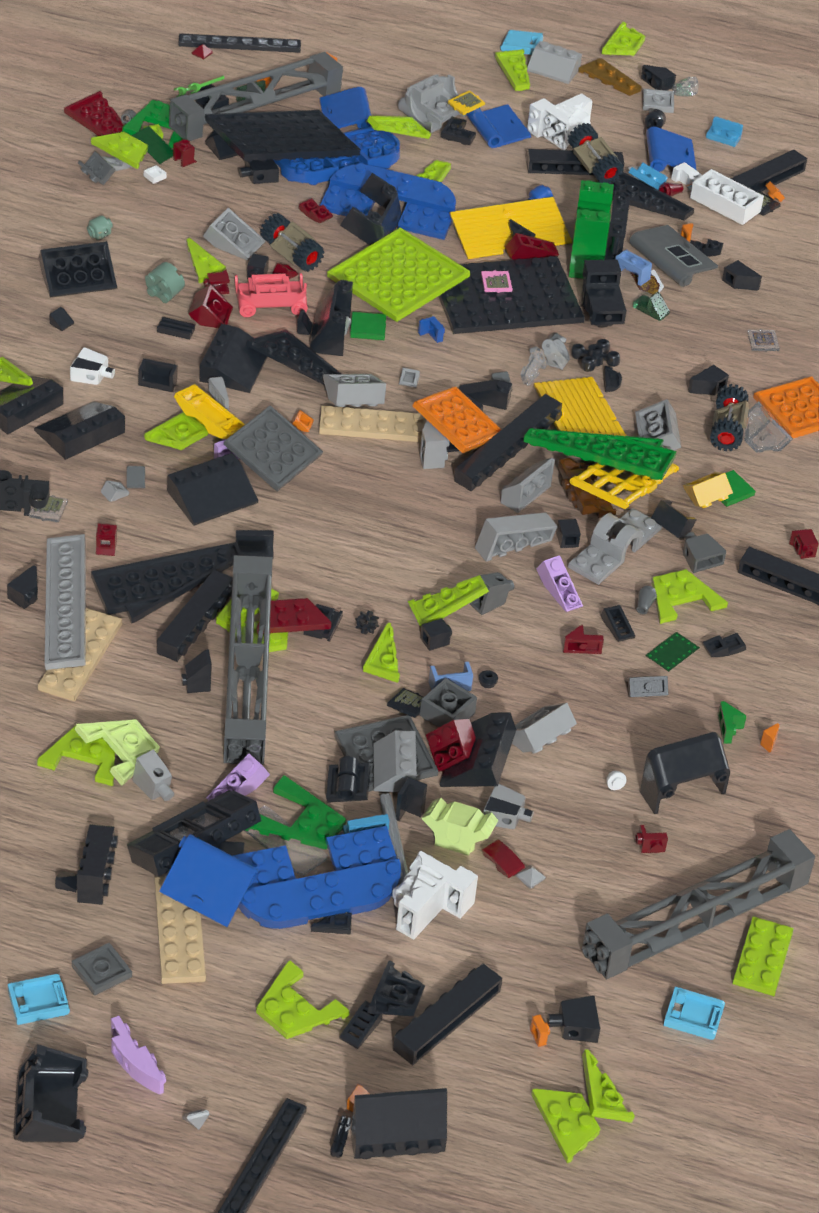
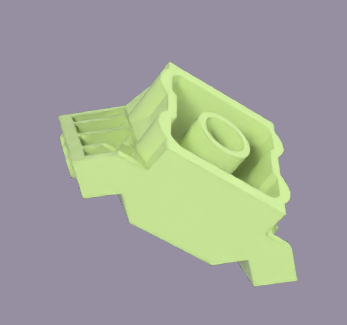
(458, 825)

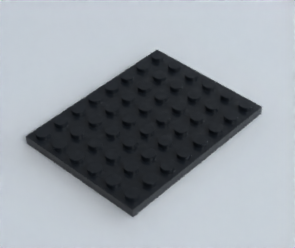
(282, 135)
(537, 299)

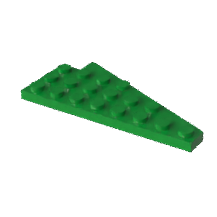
(626, 453)

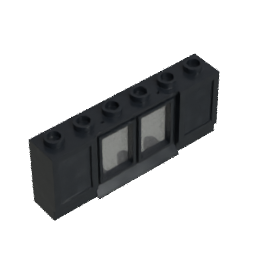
(209, 821)

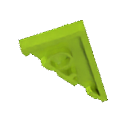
(203, 261)
(12, 374)
(382, 659)
(602, 1094)

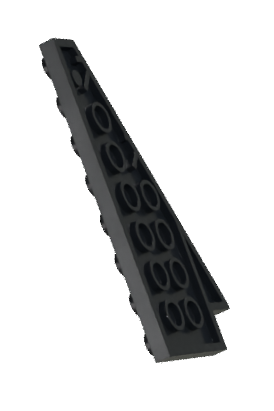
(152, 583)

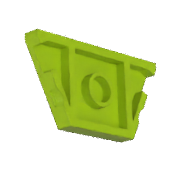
(624, 41)
(122, 147)
(177, 432)
(567, 1120)

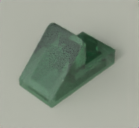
(652, 306)

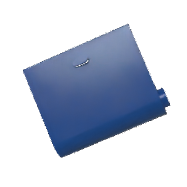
(347, 108)
(498, 126)
(668, 149)
(208, 875)

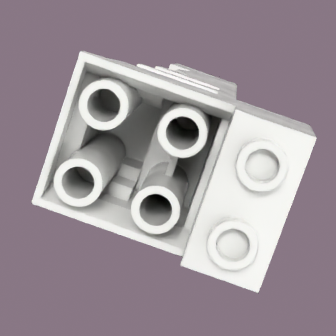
(558, 120)
(430, 889)

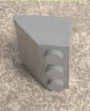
(554, 62)
(354, 389)
(659, 422)
(528, 485)
(543, 727)
(394, 760)

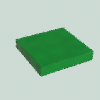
(368, 326)
(740, 489)

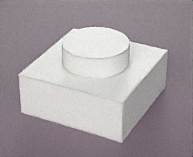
(155, 174)

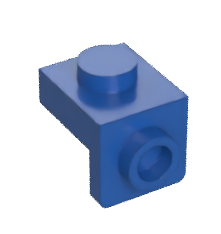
(433, 327)

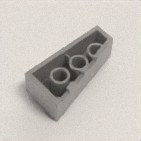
(514, 533)

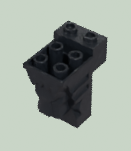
(602, 293)

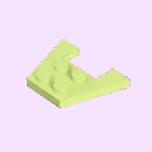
(126, 739)

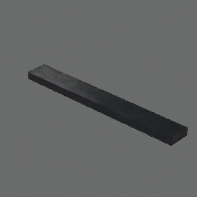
(240, 43)
(264, 1158)

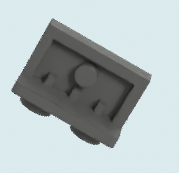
(98, 168)

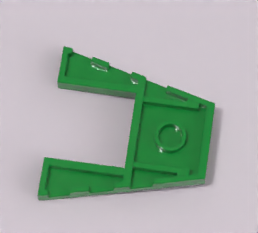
(155, 113)
(311, 826)

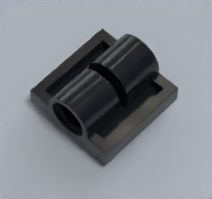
(348, 781)

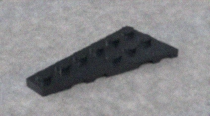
(650, 198)
(293, 353)

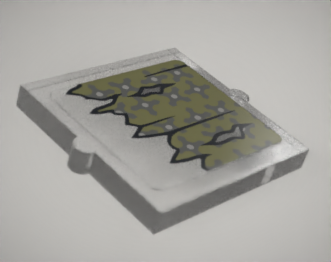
(52, 511)

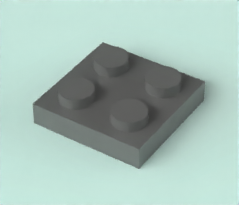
(101, 969)

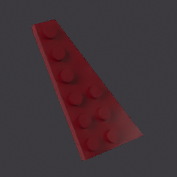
(95, 115)

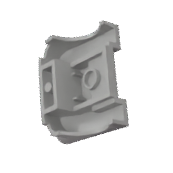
(429, 101)

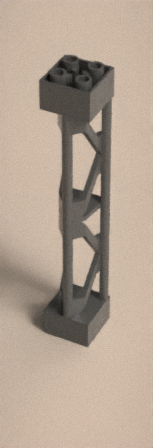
(323, 75)
(249, 590)
(610, 945)

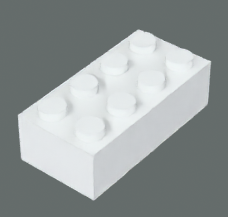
(726, 197)

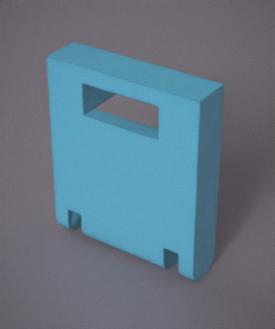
(521, 40)
(42, 997)
(698, 1016)

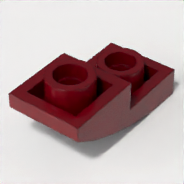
(314, 211)
(504, 858)

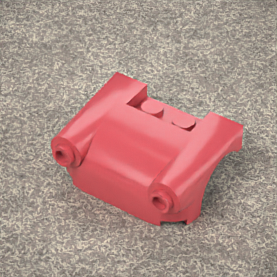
(270, 292)

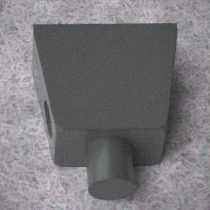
(703, 552)
(497, 595)

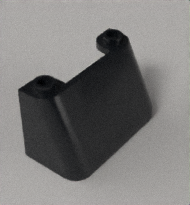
(330, 320)
(49, 1096)

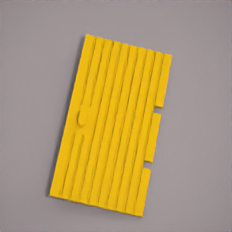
(487, 231)
(581, 406)

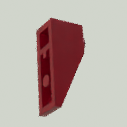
(529, 247)

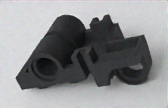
(22, 493)

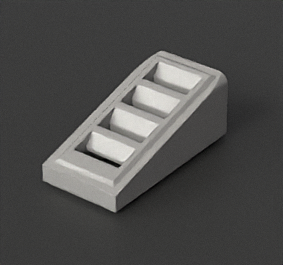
(218, 391)

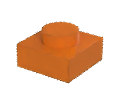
(774, 192)
(539, 1030)

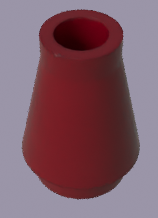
(671, 189)

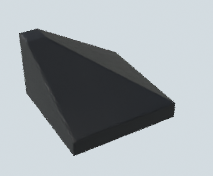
(66, 881)

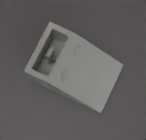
(433, 447)

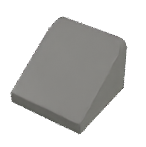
(409, 377)
(114, 490)

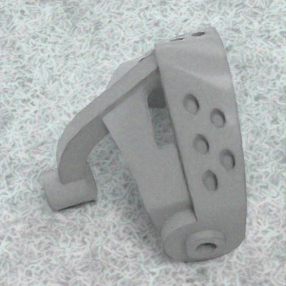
(555, 352)

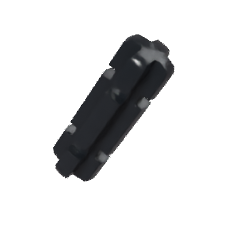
(340, 1136)

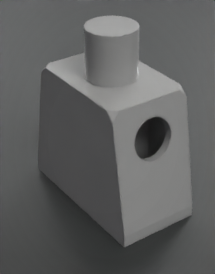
(153, 776)

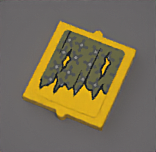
(466, 102)

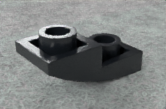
(712, 248)

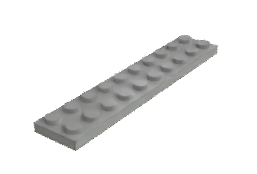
(65, 602)

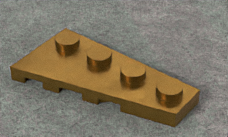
(610, 76)

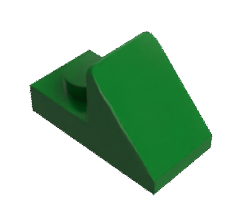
(729, 721)

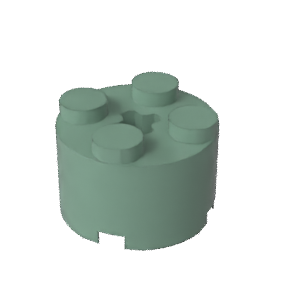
(164, 282)

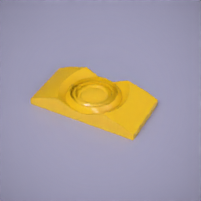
(208, 412)

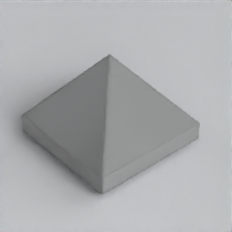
(530, 876)
(196, 1118)

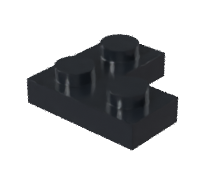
(455, 131)

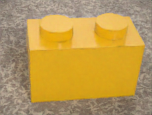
(708, 489)

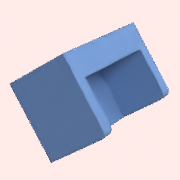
(635, 264)
(462, 679)

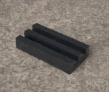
(176, 328)

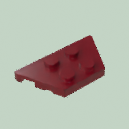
(295, 616)

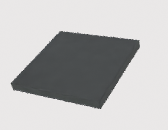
(273, 448)
(359, 744)

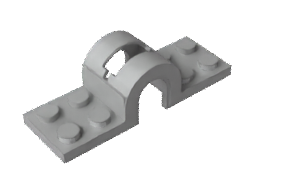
(605, 556)

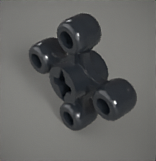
(595, 355)

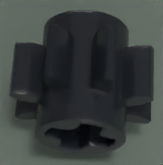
(362, 622)

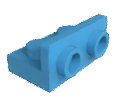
(725, 131)
(649, 175)
(366, 823)

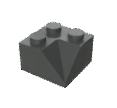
(447, 703)

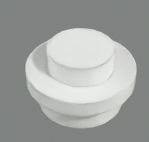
(616, 780)

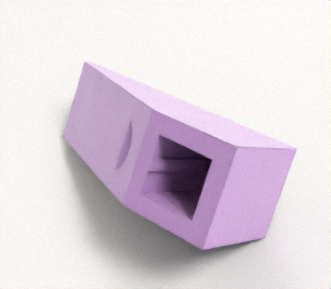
(558, 583)
(243, 778)

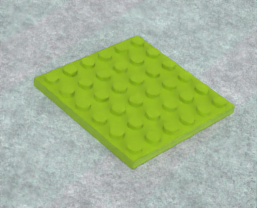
(399, 274)

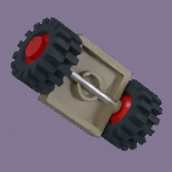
(595, 153)
(292, 242)
(729, 417)

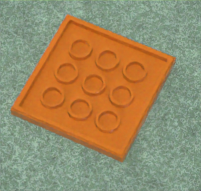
(793, 405)
(457, 419)

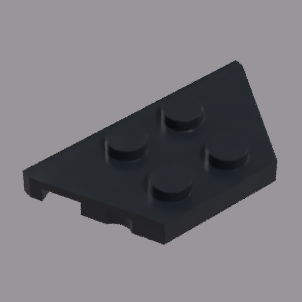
(396, 993)

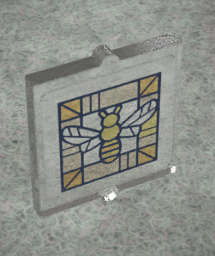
(763, 340)

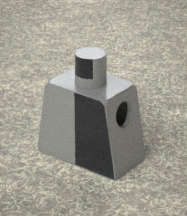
(507, 807)

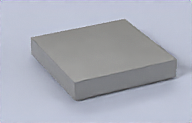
(658, 100)

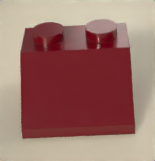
(210, 308)

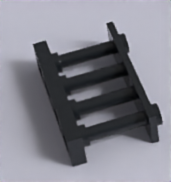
(617, 226)

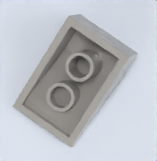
(233, 235)

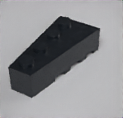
(95, 864)

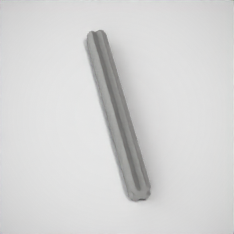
(388, 808)

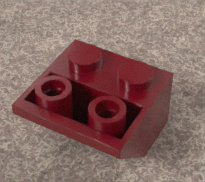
(451, 743)

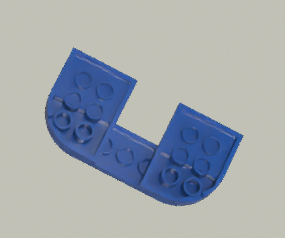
(377, 149)
(427, 200)
(361, 881)

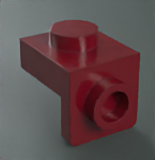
(651, 841)

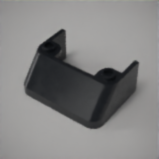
(374, 226)
(682, 763)

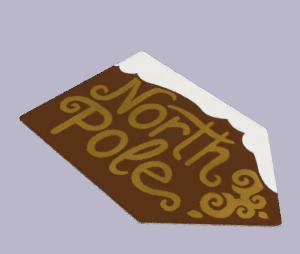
(652, 286)

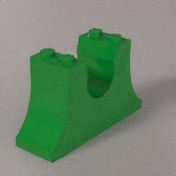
(591, 225)

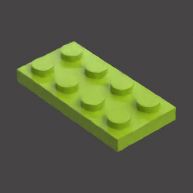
(763, 956)

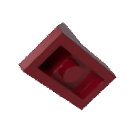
(583, 644)

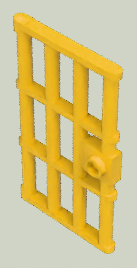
(637, 484)

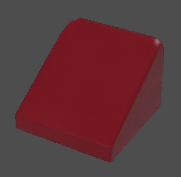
(285, 269)

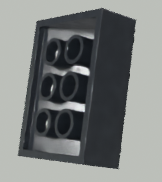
(77, 269)
(232, 360)
(27, 403)
(82, 428)
(211, 489)
(488, 755)
(399, 1123)

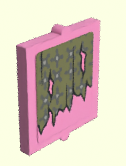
(496, 281)

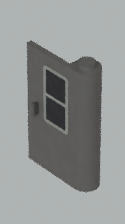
(671, 253)

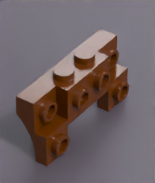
(580, 498)

